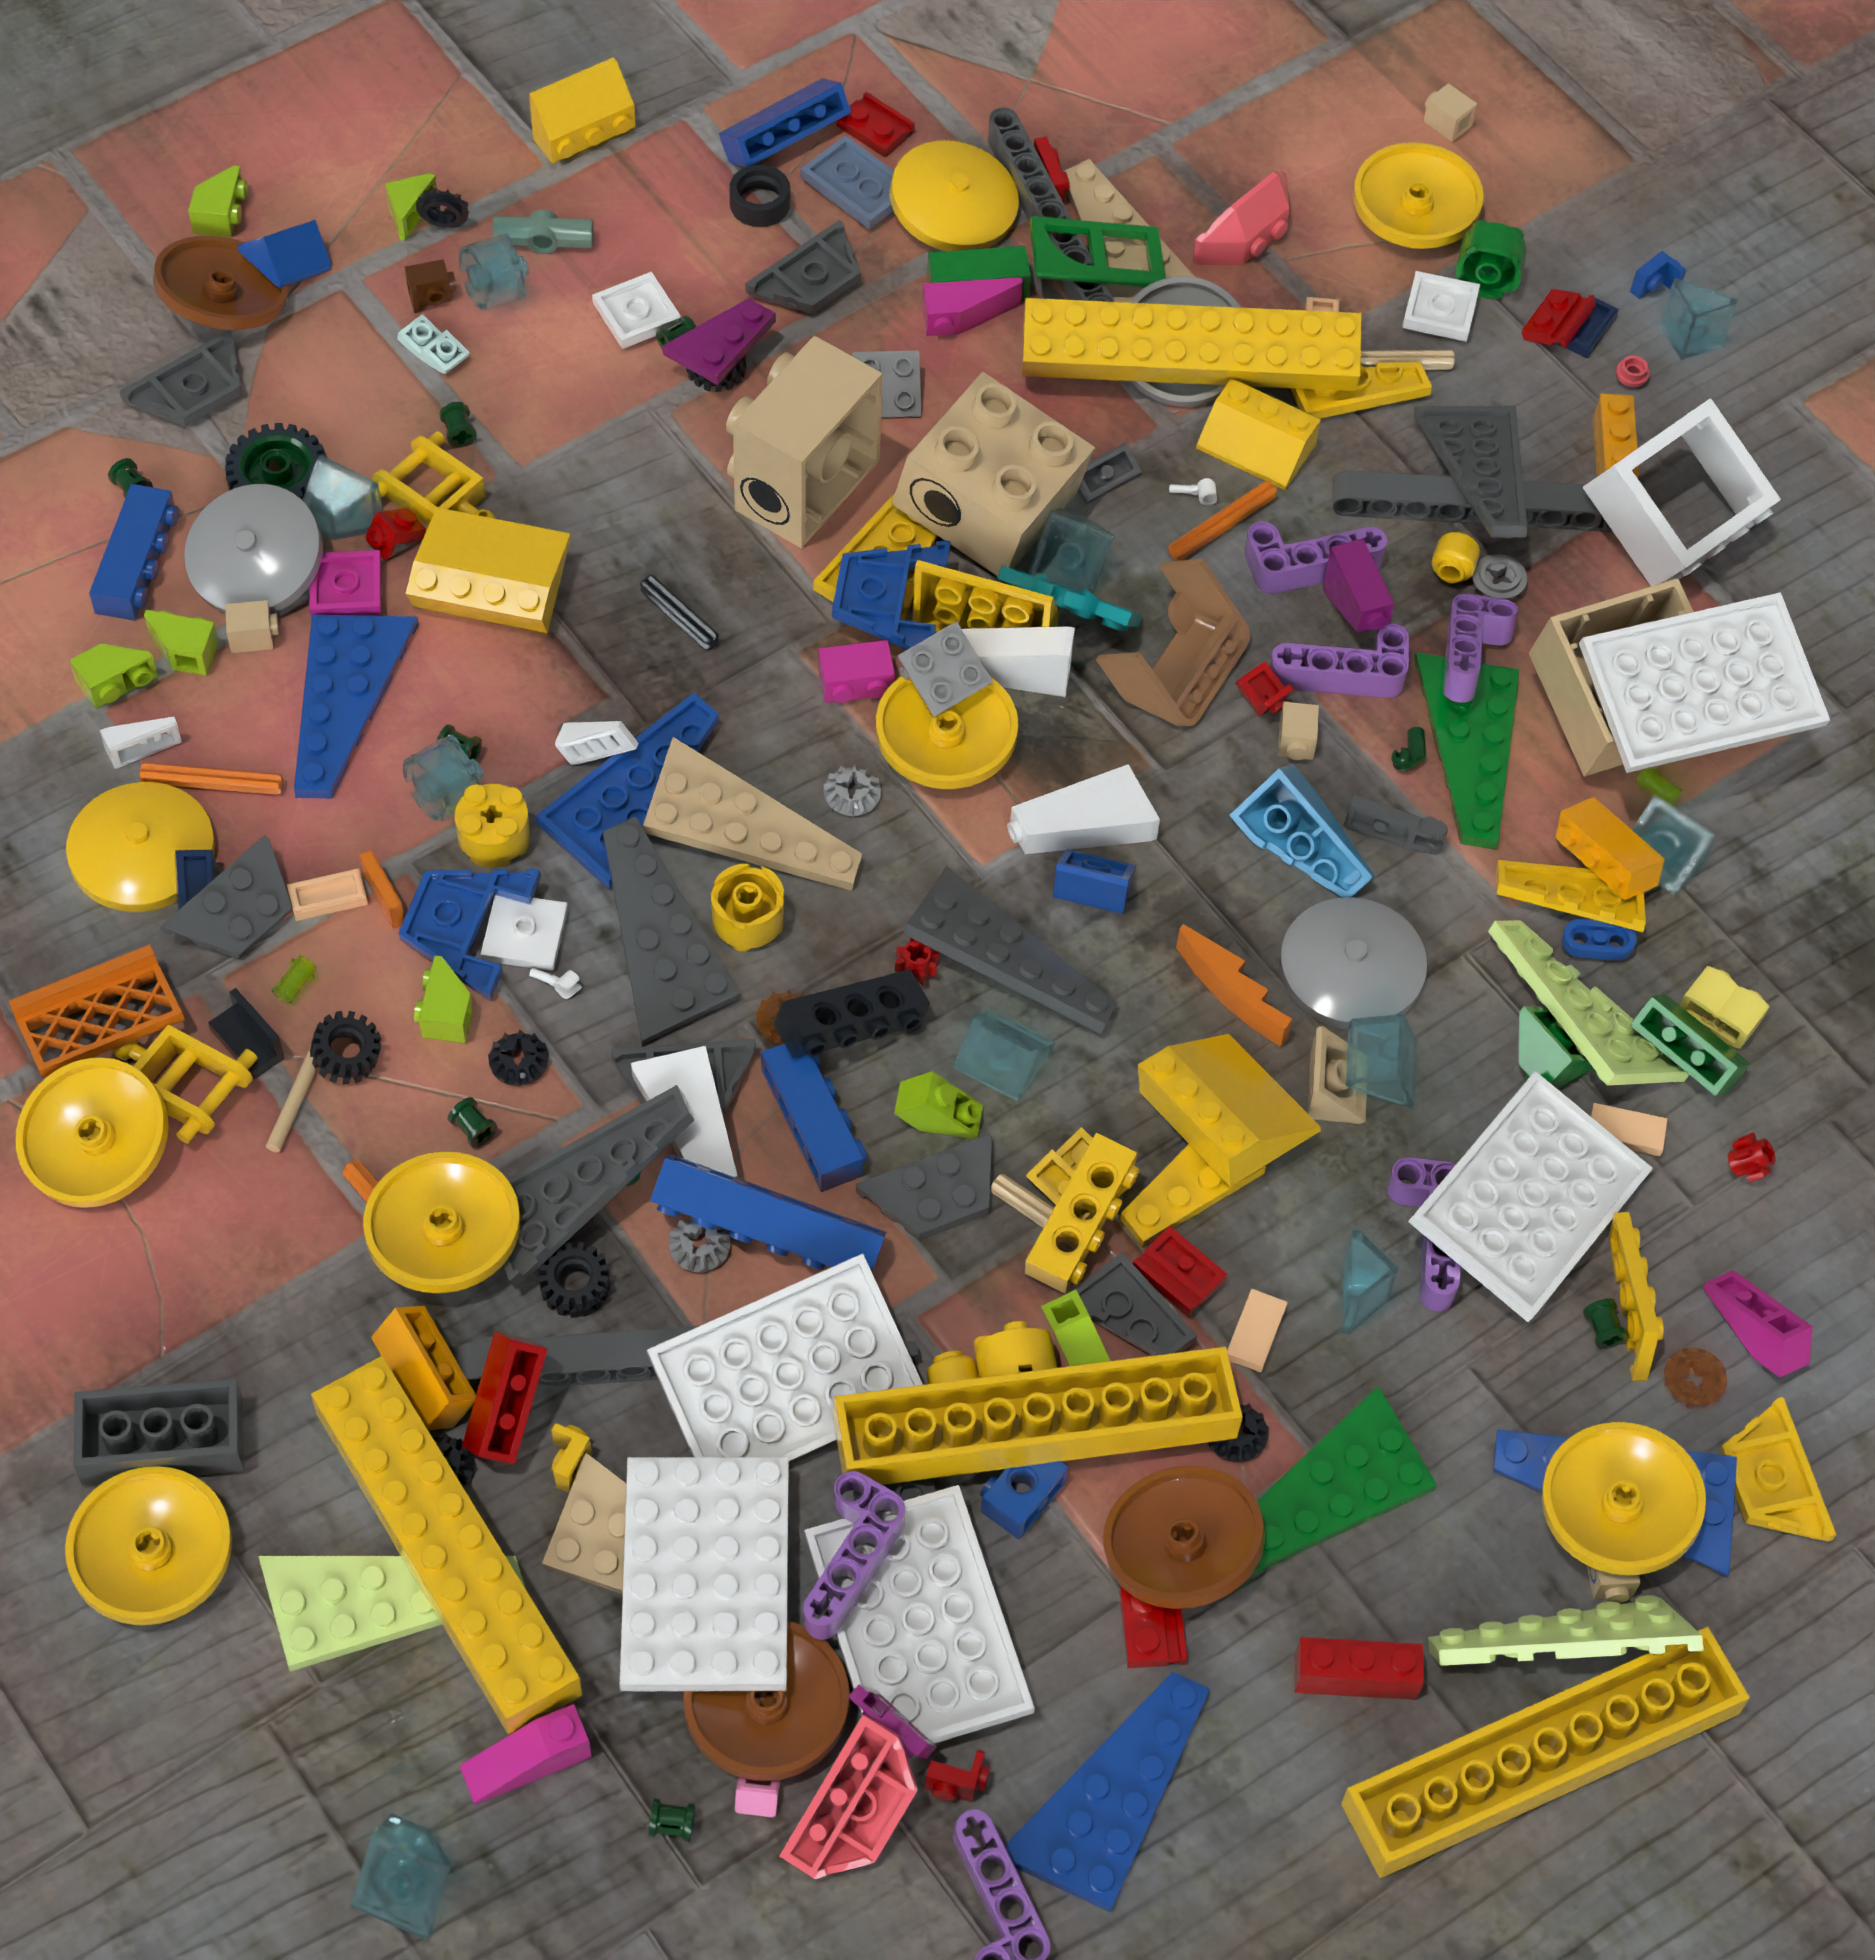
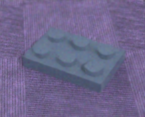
(852, 181)

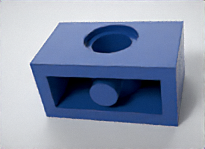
(1018, 1510)

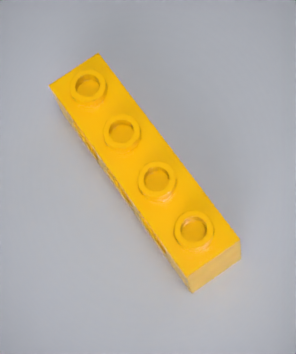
(1102, 1159)

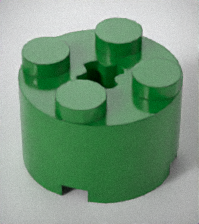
(1492, 257)

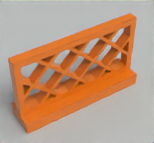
(87, 992)

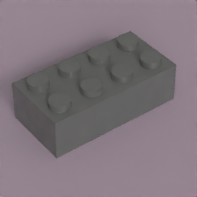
(165, 1425)

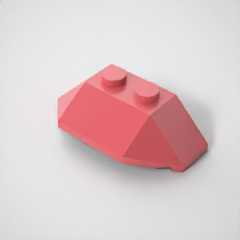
(1246, 225)
(855, 1804)

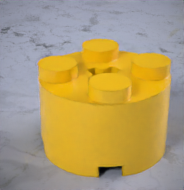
(492, 824)
(747, 906)
(1014, 1350)

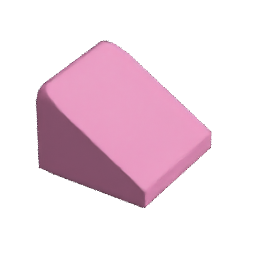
(757, 1797)

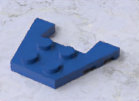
(874, 589)
(449, 915)

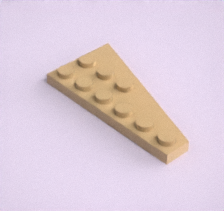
(1100, 201)
(725, 815)
(591, 1529)

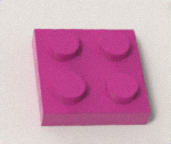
(347, 584)

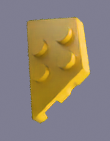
(1775, 1477)

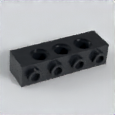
(851, 1014)

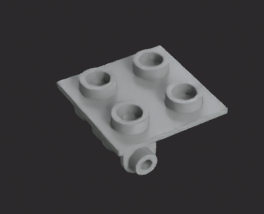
(899, 381)
(944, 669)

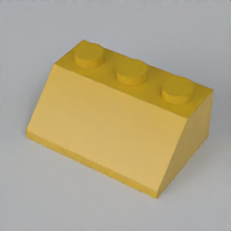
(581, 110)
(1259, 434)

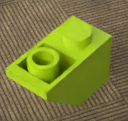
(217, 202)
(183, 641)
(112, 671)
(446, 1005)
(938, 1107)
(1074, 1330)

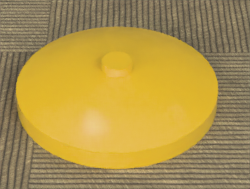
(1418, 195)
(954, 196)
(955, 746)
(127, 844)
(91, 1132)
(441, 1222)
(1623, 1498)
(148, 1545)

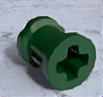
(666, 335)
(458, 427)
(124, 478)
(469, 745)
(472, 1122)
(1606, 1323)
(671, 1820)

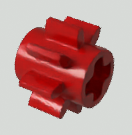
(918, 959)
(1751, 1157)

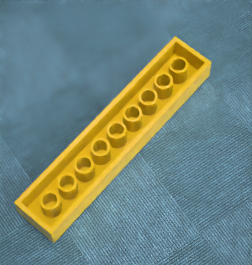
(1191, 344)
(1038, 1416)
(447, 1546)
(1542, 1753)

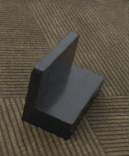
(243, 1029)

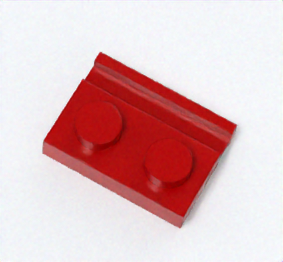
(876, 124)
(1558, 318)
(1180, 1271)
(1151, 1633)

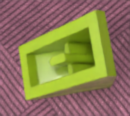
(403, 198)

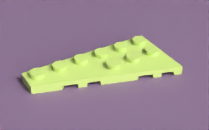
(1586, 1015)
(344, 1603)
(1571, 1633)

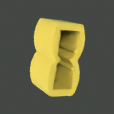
(1724, 1006)

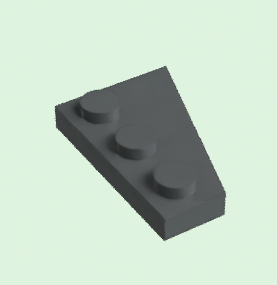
(1133, 1309)

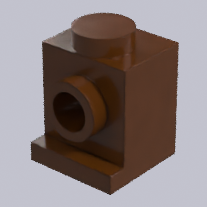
(429, 284)

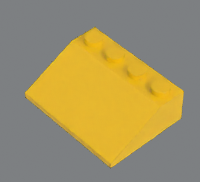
(488, 569)
(976, 602)
(1224, 1105)

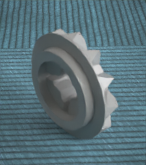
(1495, 566)
(865, 797)
(707, 1256)

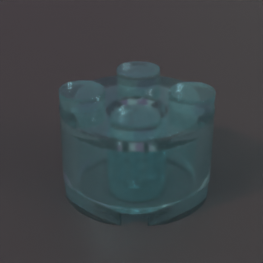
(493, 271)
(441, 776)

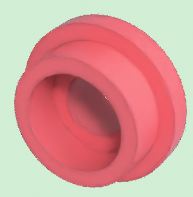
(1633, 371)

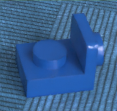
(1654, 273)

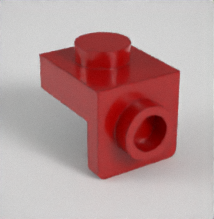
(393, 528)
(1264, 690)
(952, 1782)

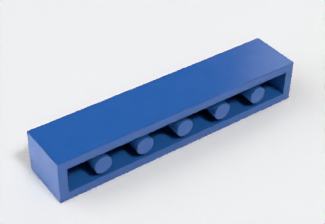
(763, 1215)

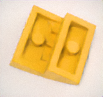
(1057, 1168)

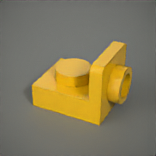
(567, 1461)

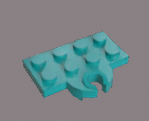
(1079, 603)

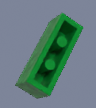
(980, 265)
(1690, 1044)

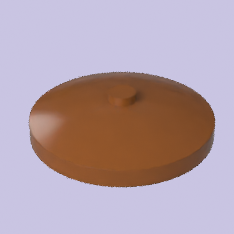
(216, 284)
(1184, 1537)
(775, 1731)

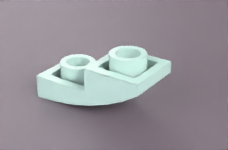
(431, 346)

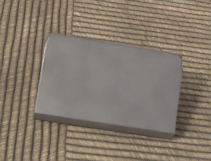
(1108, 472)

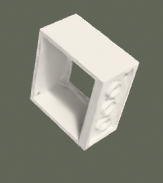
(1644, 528)

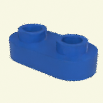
(1598, 940)

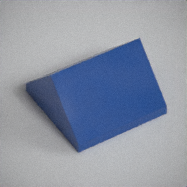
(289, 254)
(1093, 880)

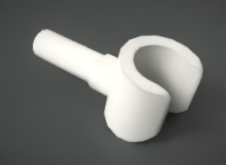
(1204, 489)
(565, 985)

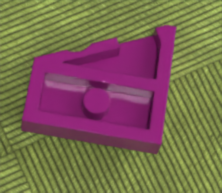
(882, 1711)

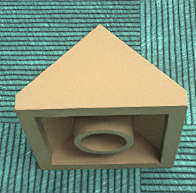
(1327, 1089)

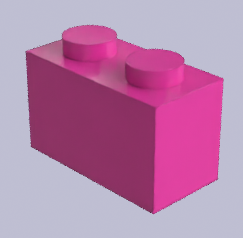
(855, 671)

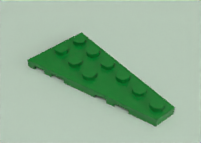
(1472, 745)
(1343, 1482)

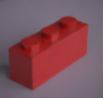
(504, 1397)
(1359, 1668)

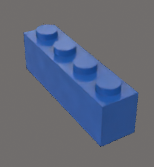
(784, 122)
(133, 552)
(814, 1117)

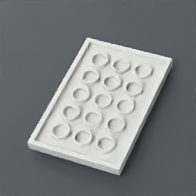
(1703, 682)
(1530, 1196)
(771, 1369)
(705, 1574)
(929, 1622)

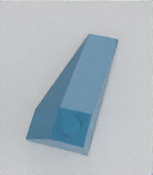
(1299, 828)

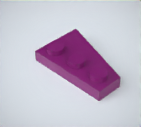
(721, 341)

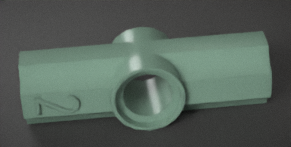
(545, 231)

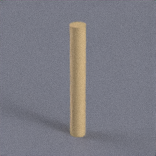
(291, 1105)

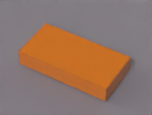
(382, 888)

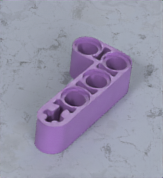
(1302, 563)
(1471, 623)
(1346, 670)
(1425, 1176)
(847, 1560)
(994, 1892)

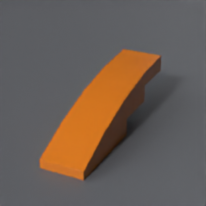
(1224, 977)

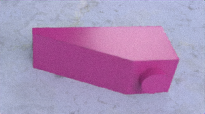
(965, 304)
(1762, 1324)
(527, 1755)

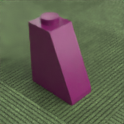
(1357, 587)

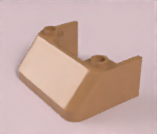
(1197, 659)

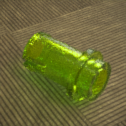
(1656, 784)
(294, 979)

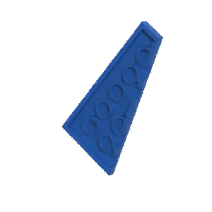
(344, 683)
(622, 786)
(1527, 1456)
(1101, 1814)

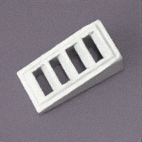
(139, 740)
(592, 740)

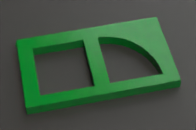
(1054, 265)

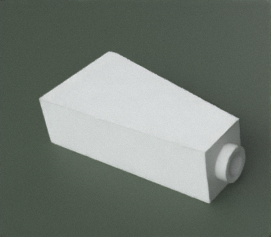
(1026, 657)
(1086, 815)
(706, 1138)

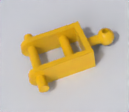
(455, 475)
(160, 1053)

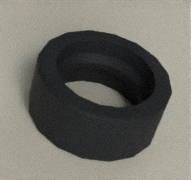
(759, 177)

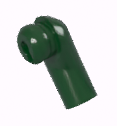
(1414, 753)

